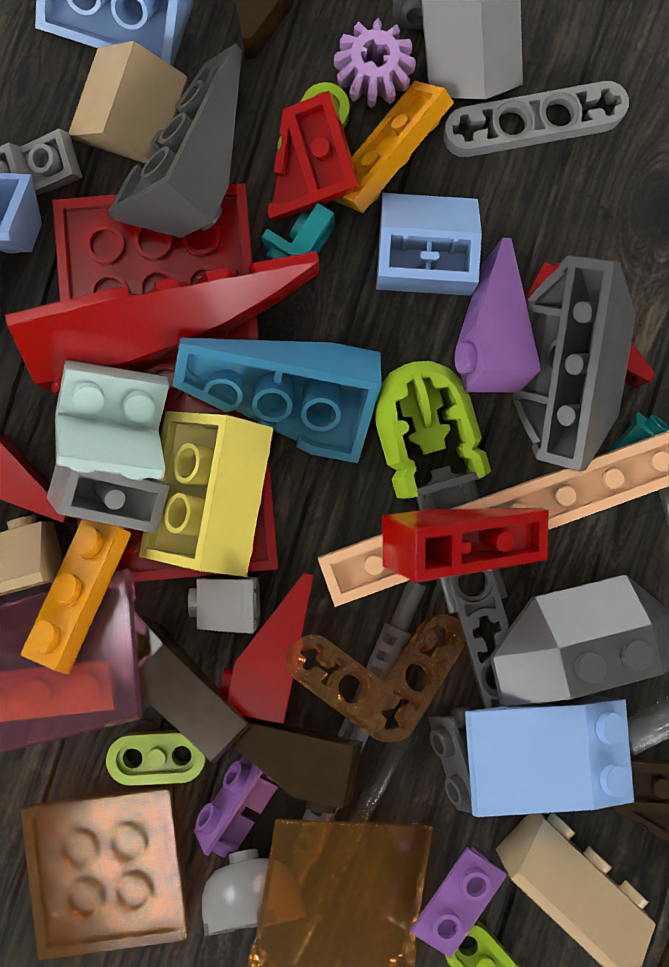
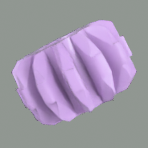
(381, 48)

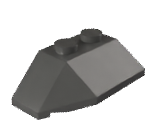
(583, 345)
(582, 642)

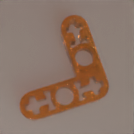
(376, 693)

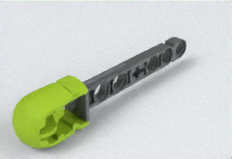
(417, 391)

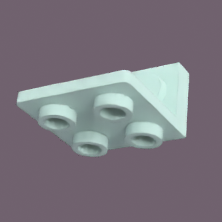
(110, 420)

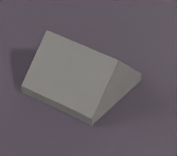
(473, 46)

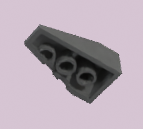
(192, 159)

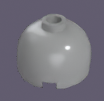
(234, 894)

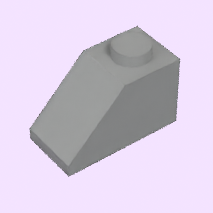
(108, 498)
(226, 604)

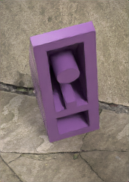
(497, 338)

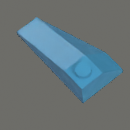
(301, 389)

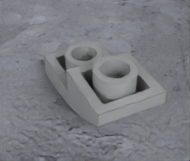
(48, 159)

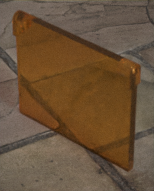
(341, 894)

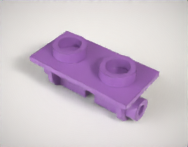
(221, 823)
(459, 901)

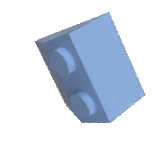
(549, 757)

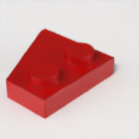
(312, 158)

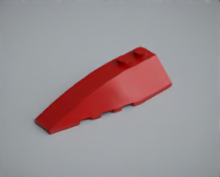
(147, 328)

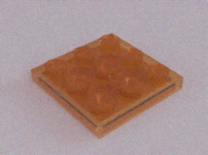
(105, 872)

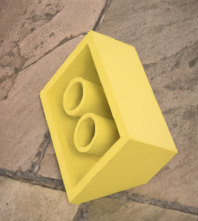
(213, 494)

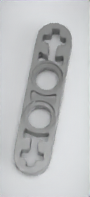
(533, 112)

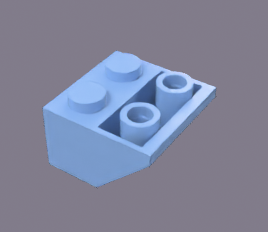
(429, 244)

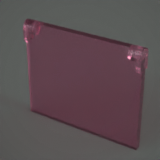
(100, 687)

